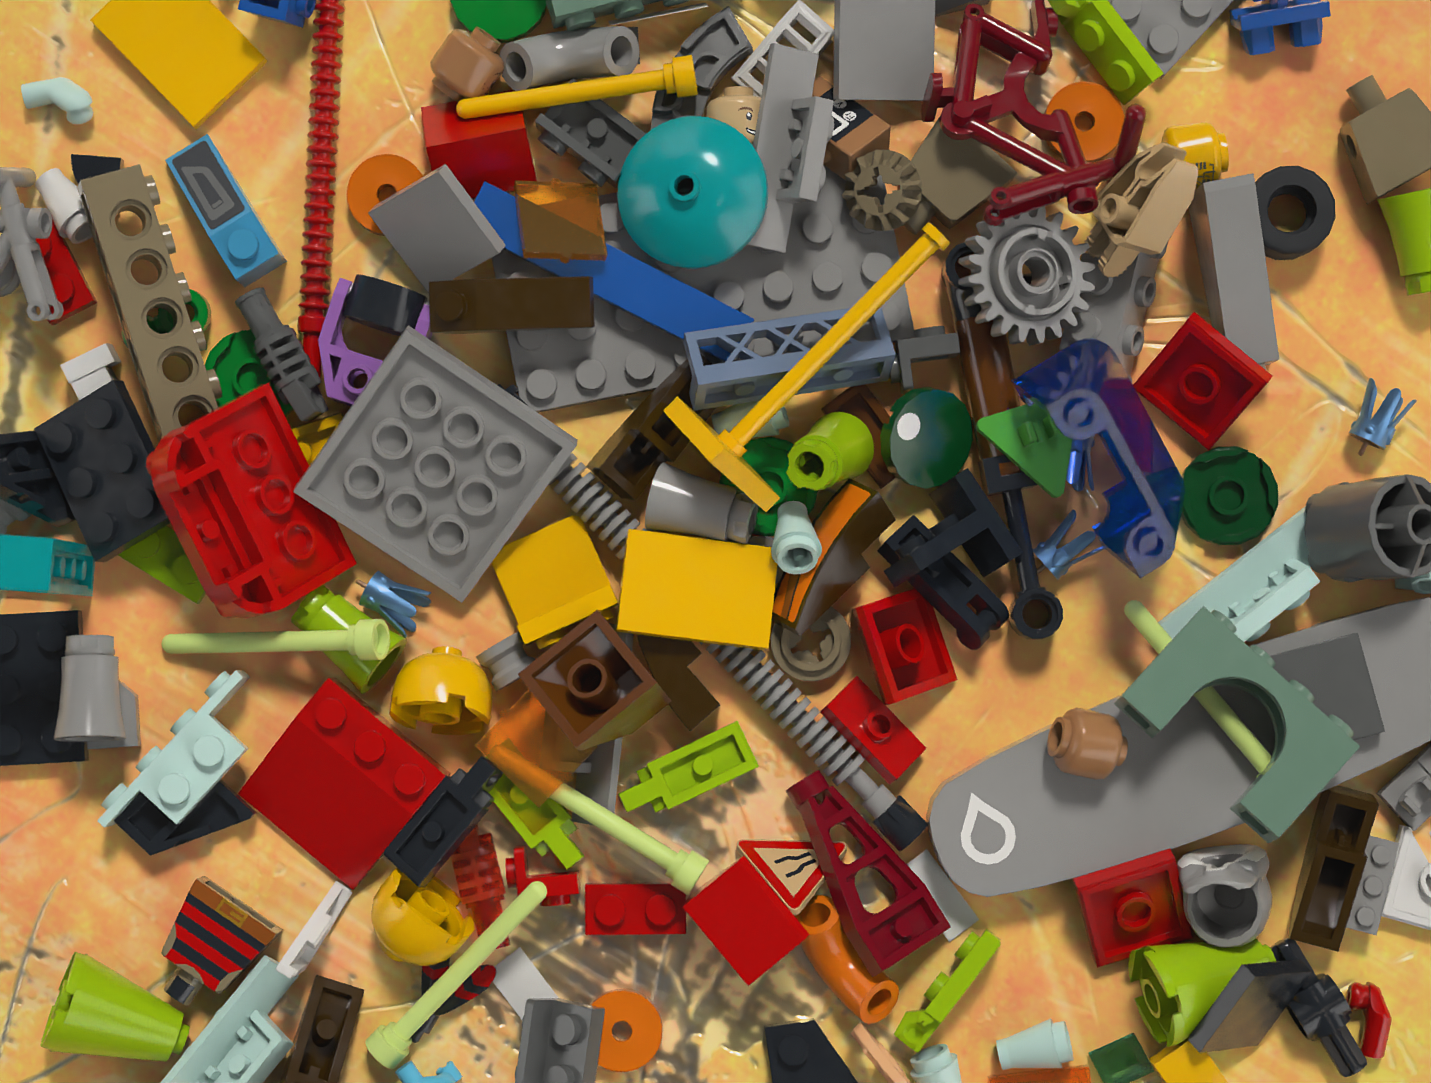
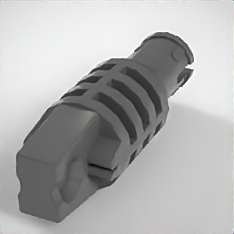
(282, 356)

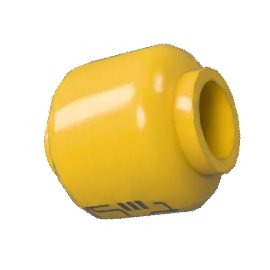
(1203, 147)

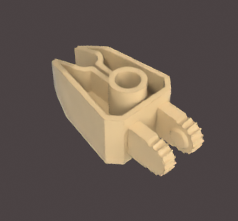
(1141, 207)

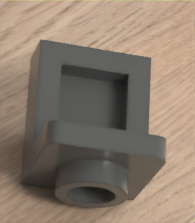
(928, 345)

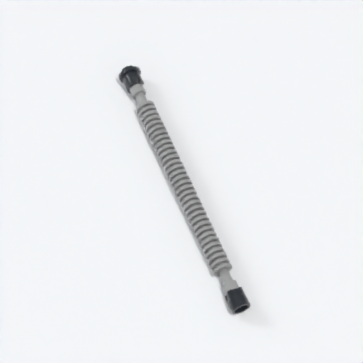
(892, 814)

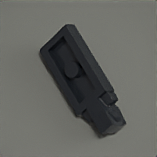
(443, 822)

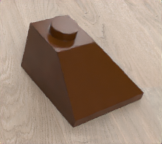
(594, 685)

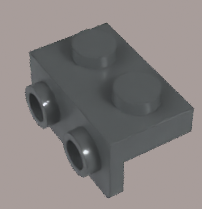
(592, 135)

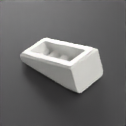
(798, 13)

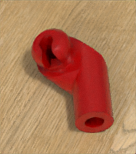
(1376, 1015)

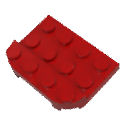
(235, 508)

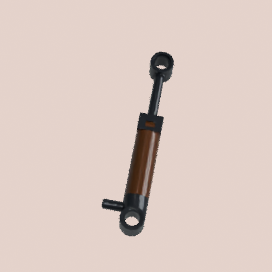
(989, 391)

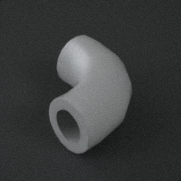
(569, 55)

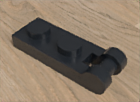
(949, 587)

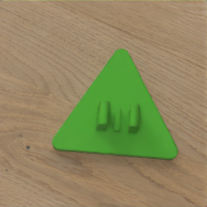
(1031, 443)

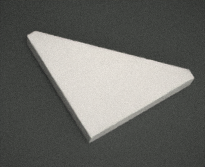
(1410, 883)
(314, 932)

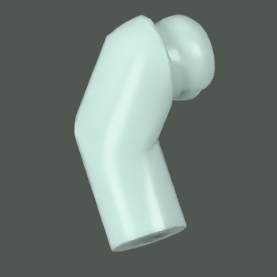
(62, 93)

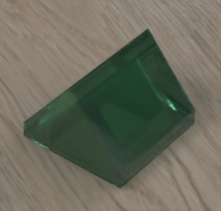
(1121, 1061)

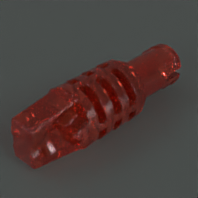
(479, 879)

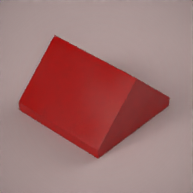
(479, 148)
(904, 646)
(745, 920)

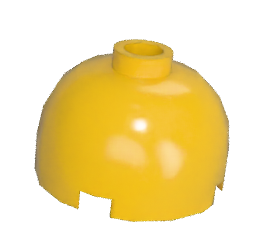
(442, 691)
(417, 921)

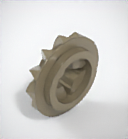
(898, 206)
(803, 664)

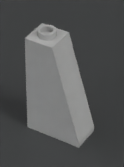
(1234, 265)

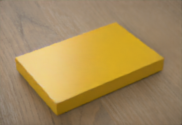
(182, 50)
(696, 590)

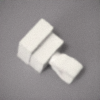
(91, 369)

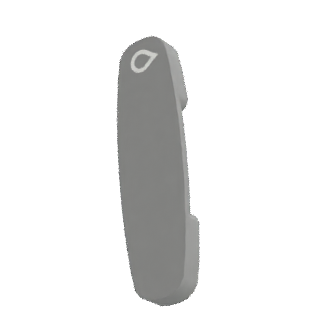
(1027, 824)

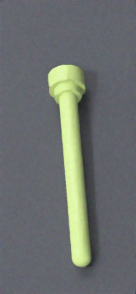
(366, 639)
(1207, 697)
(681, 867)
(391, 1042)

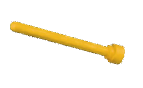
(674, 77)

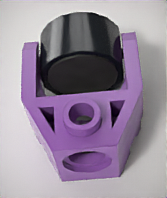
(372, 304)

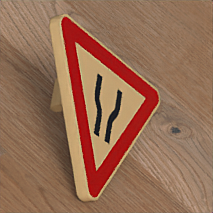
(788, 867)

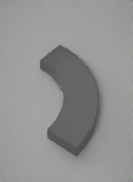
(715, 51)

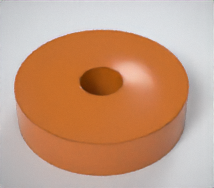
(1102, 109)
(371, 178)
(646, 1026)

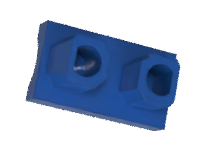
(1258, 21)

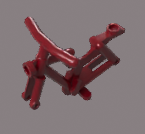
(969, 118)

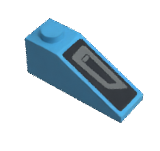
(225, 211)

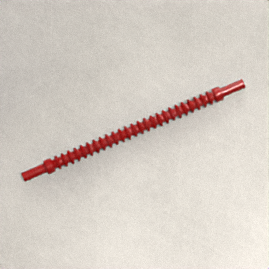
(321, 164)

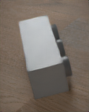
(1373, 885)

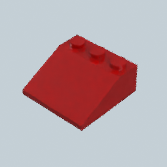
(342, 782)

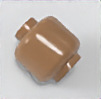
(467, 64)
(1087, 743)

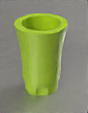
(1410, 231)
(832, 451)
(329, 612)

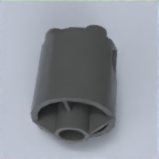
(1371, 529)

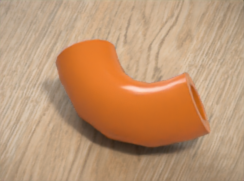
(840, 964)

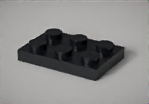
(101, 466)
(32, 686)

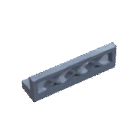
(756, 375)

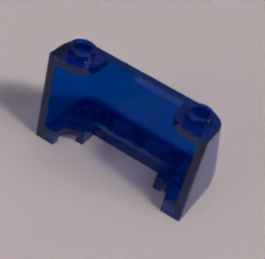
(1092, 394)

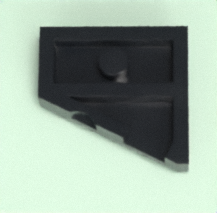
(30, 480)
(158, 833)
(804, 1054)

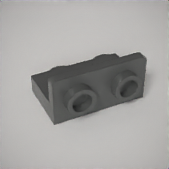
(559, 1042)

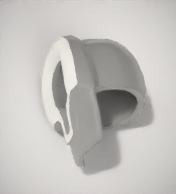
(1226, 893)

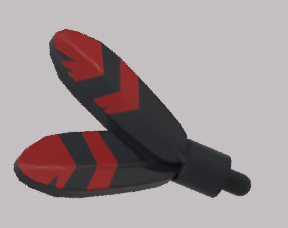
(469, 989)

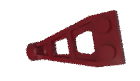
(877, 937)

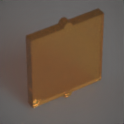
(560, 220)
(532, 749)

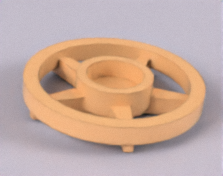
(879, 1055)

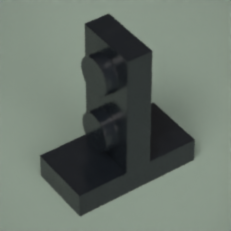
(967, 522)

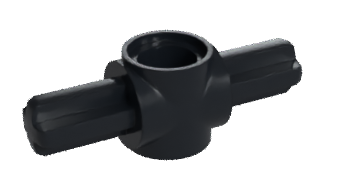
(1322, 1013)

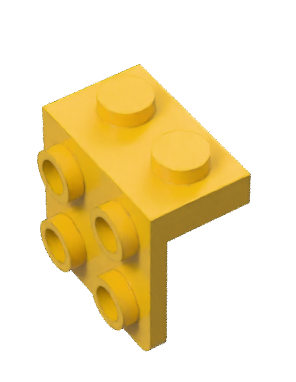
(553, 581)

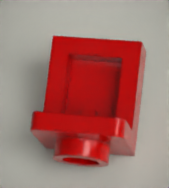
(558, 884)

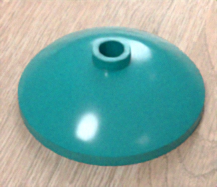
(720, 210)

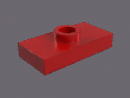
(873, 730)

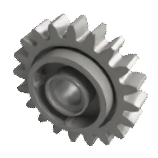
(998, 283)

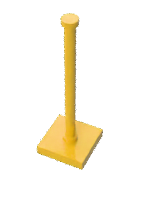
(727, 448)

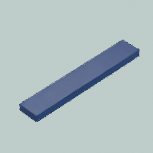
(622, 280)

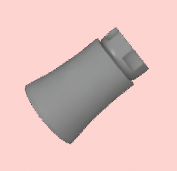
(698, 507)
(89, 691)

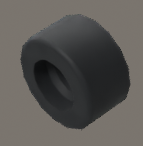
(1318, 205)

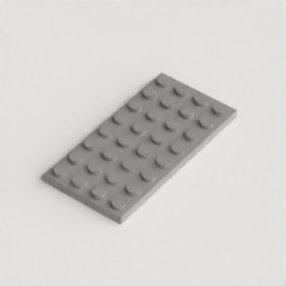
(824, 269)

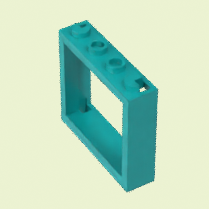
(45, 566)

